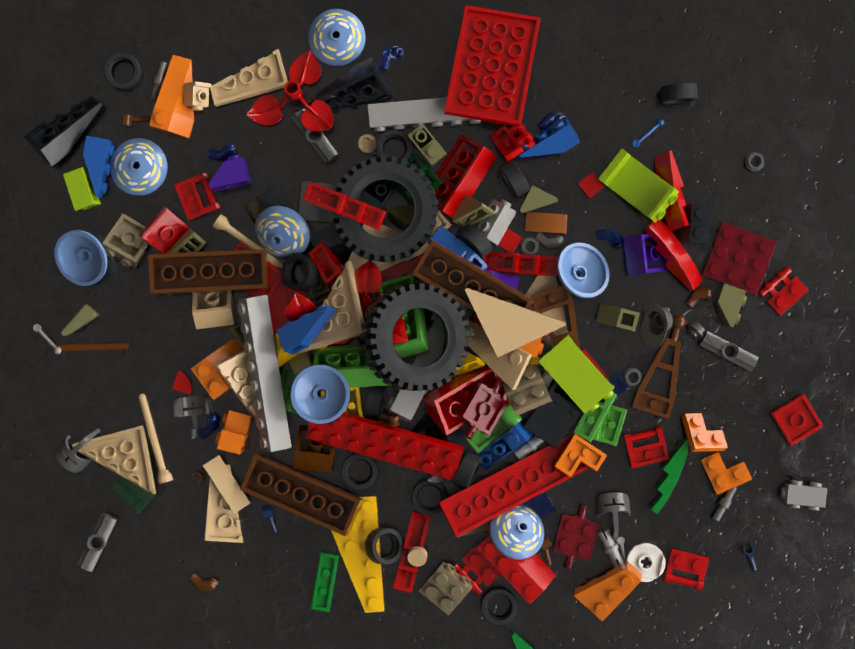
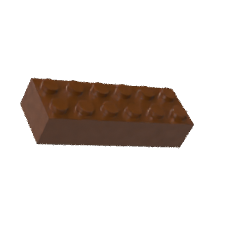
(208, 271)
(455, 273)
(301, 494)

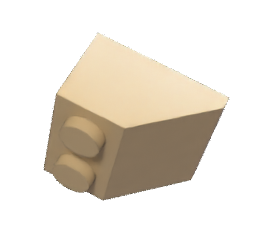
(212, 309)

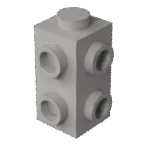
(497, 224)
(798, 494)

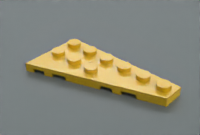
(363, 572)

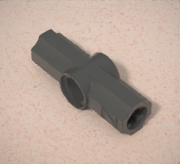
(322, 145)
(739, 357)
(92, 553)

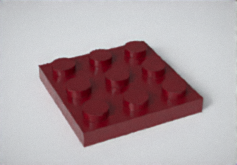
(739, 258)

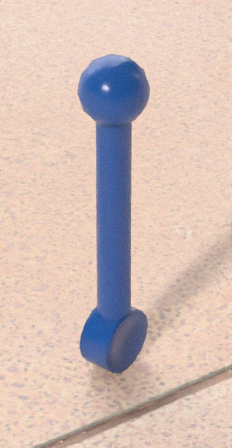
(660, 122)

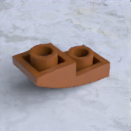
(546, 222)

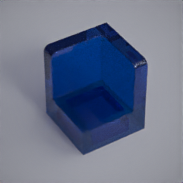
(619, 383)
(542, 505)

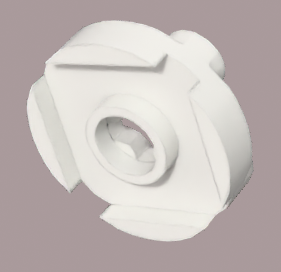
(654, 555)

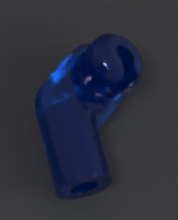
(389, 55)
(549, 119)
(222, 155)
(612, 236)
(212, 425)

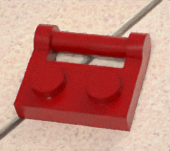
(191, 199)
(647, 453)
(688, 563)

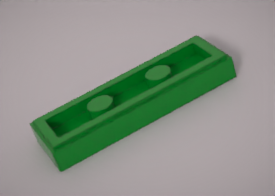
(324, 581)

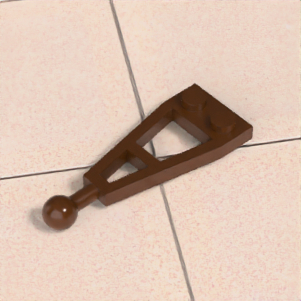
(552, 299)
(653, 403)

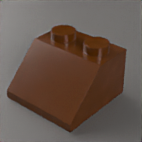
(312, 454)

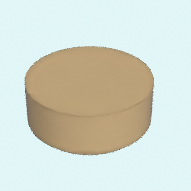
(367, 143)
(417, 556)

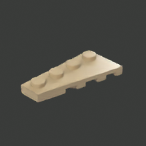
(259, 78)
(508, 366)
(238, 377)
(221, 522)

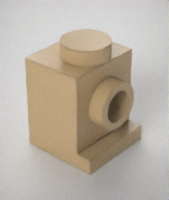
(196, 95)

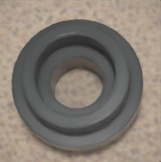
(760, 161)
(532, 241)
(696, 330)
(638, 377)

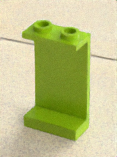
(639, 186)
(576, 375)

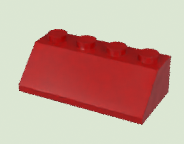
(462, 173)
(448, 400)
(527, 576)

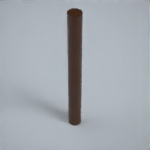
(93, 346)

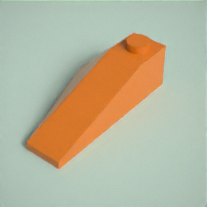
(169, 111)

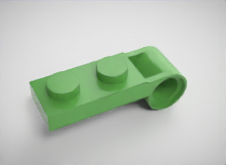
(506, 421)

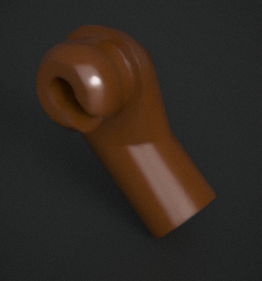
(392, 419)
(203, 585)

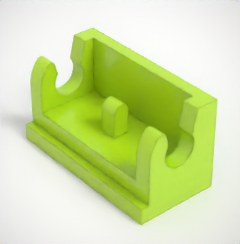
(81, 189)

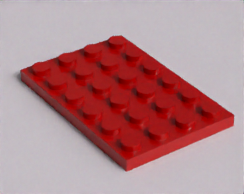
(492, 66)

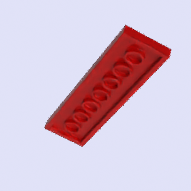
(389, 444)
(506, 489)

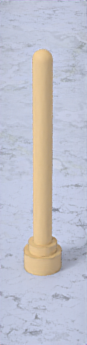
(222, 224)
(163, 474)

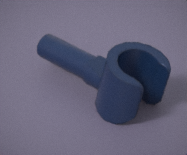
(267, 511)
(750, 557)

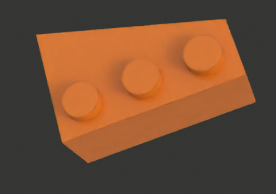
(609, 590)

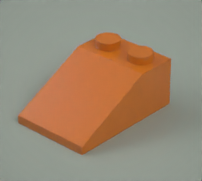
(209, 375)

